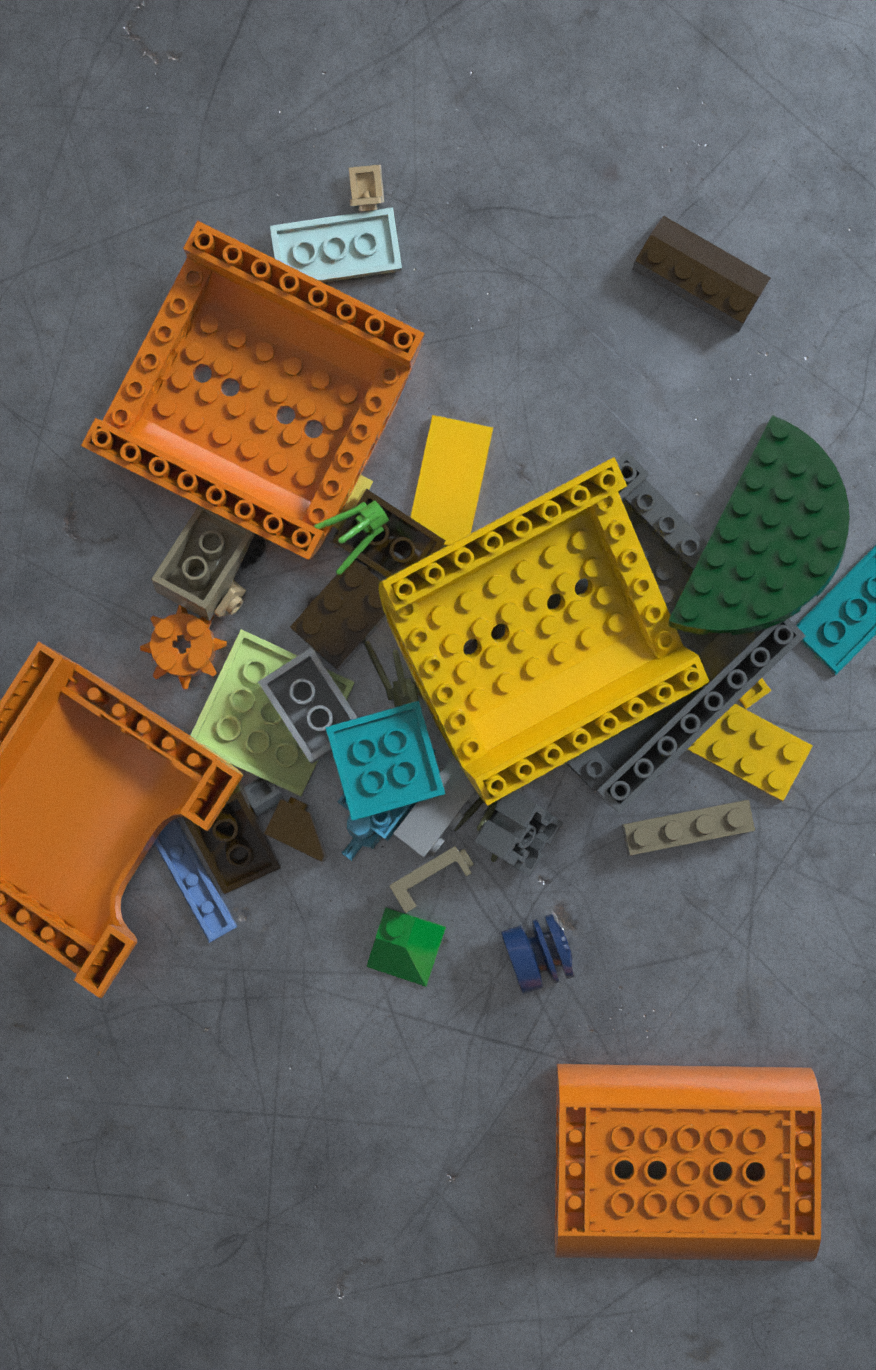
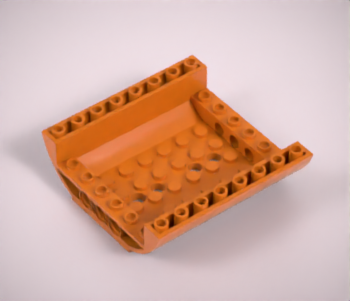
(286, 348)

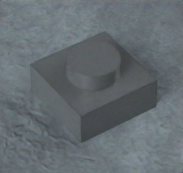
(262, 795)

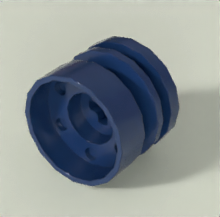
(538, 953)

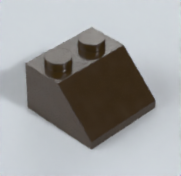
(296, 828)

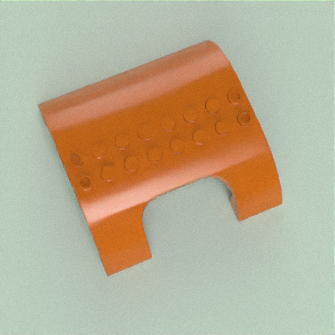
(82, 803)

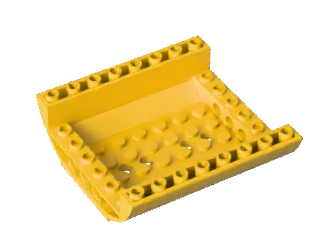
(556, 674)

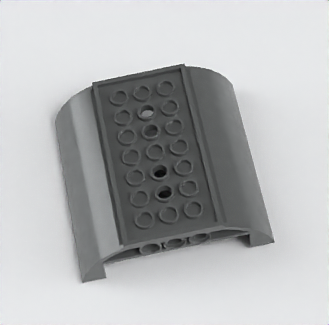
(733, 663)

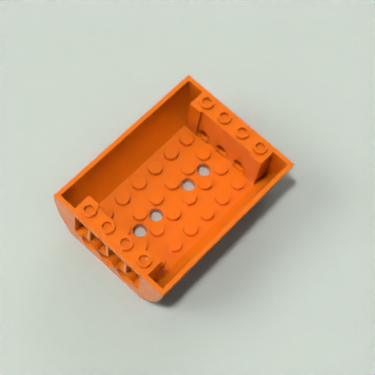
(690, 1124)

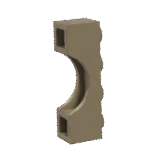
(688, 827)

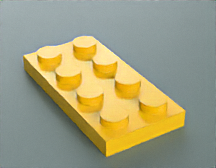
(753, 751)

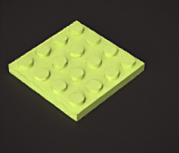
(244, 724)

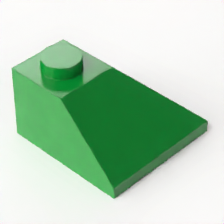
(406, 946)

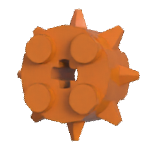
(170, 659)

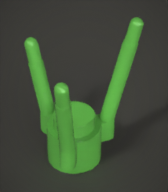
(370, 518)

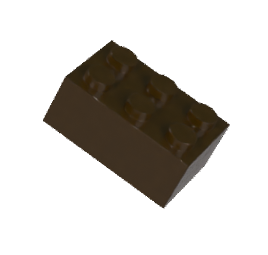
(342, 615)

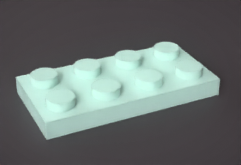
(340, 245)

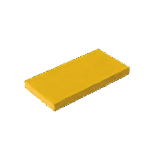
(451, 477)

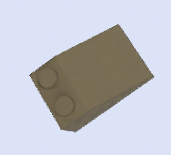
(202, 562)

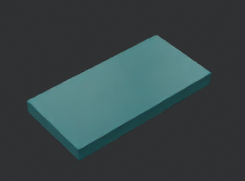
(844, 617)

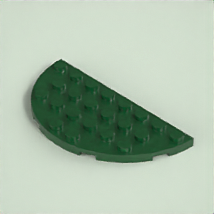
(773, 541)

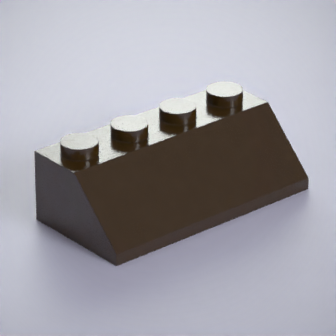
(700, 273)

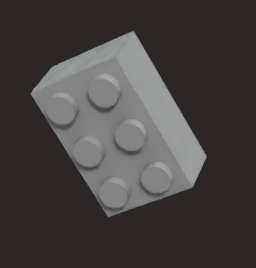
(307, 702)
(433, 816)

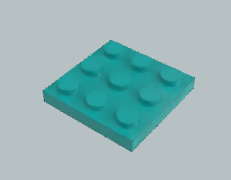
(385, 760)

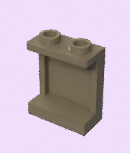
(401, 886)

